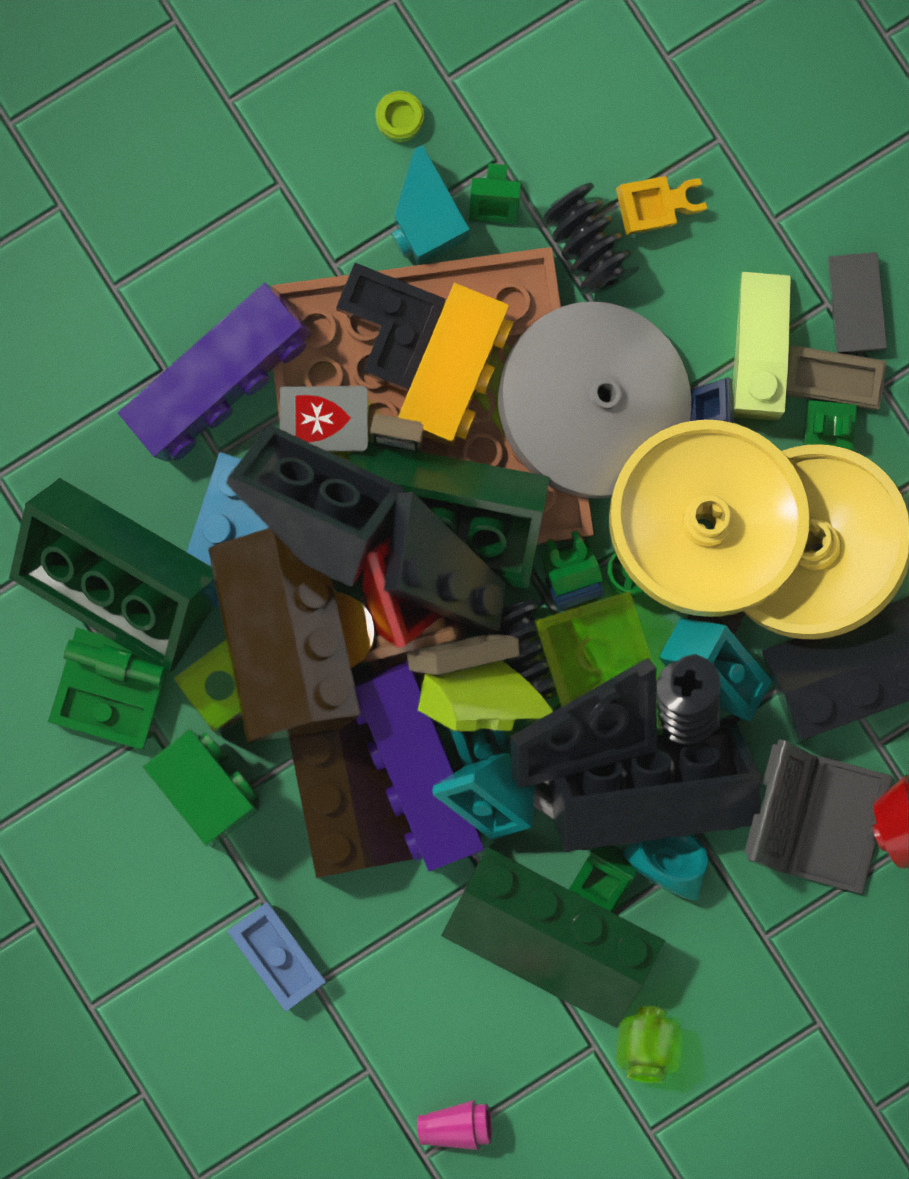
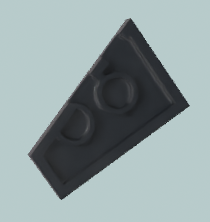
(439, 570)
(591, 731)

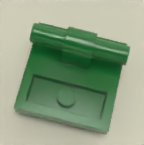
(107, 690)

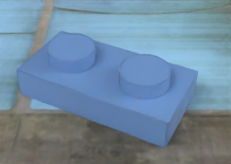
(276, 956)

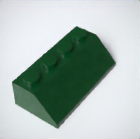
(483, 504)
(112, 574)
(552, 937)

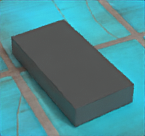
(856, 303)

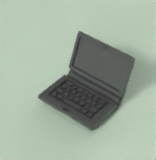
(816, 818)

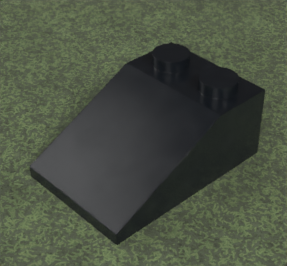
(316, 502)

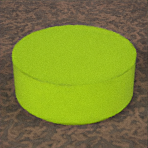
(399, 116)

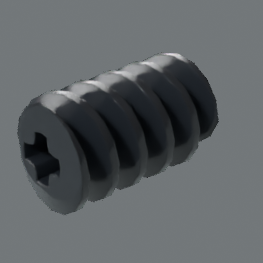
(588, 241)
(532, 663)
(688, 700)

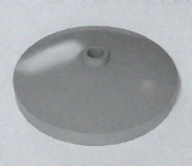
(553, 402)

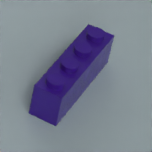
(215, 374)
(416, 760)

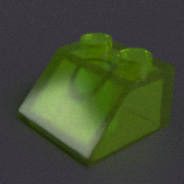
(592, 644)

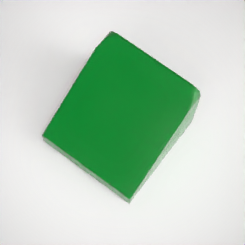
(604, 877)

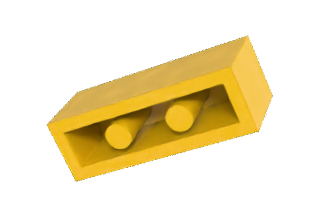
(456, 364)

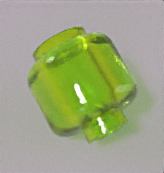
(648, 1045)

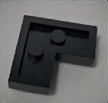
(405, 319)

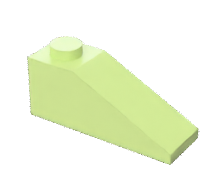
(762, 347)

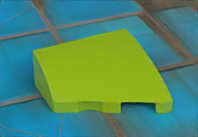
(481, 698)

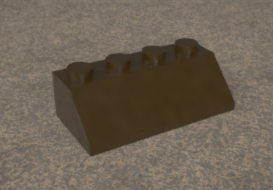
(282, 639)
(347, 800)

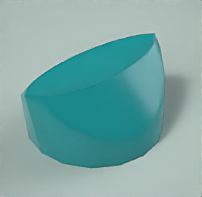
(671, 863)

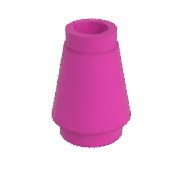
(457, 1126)

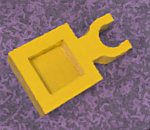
(652, 205)

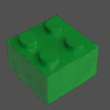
(201, 787)

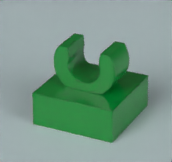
(494, 197)
(829, 424)
(571, 565)

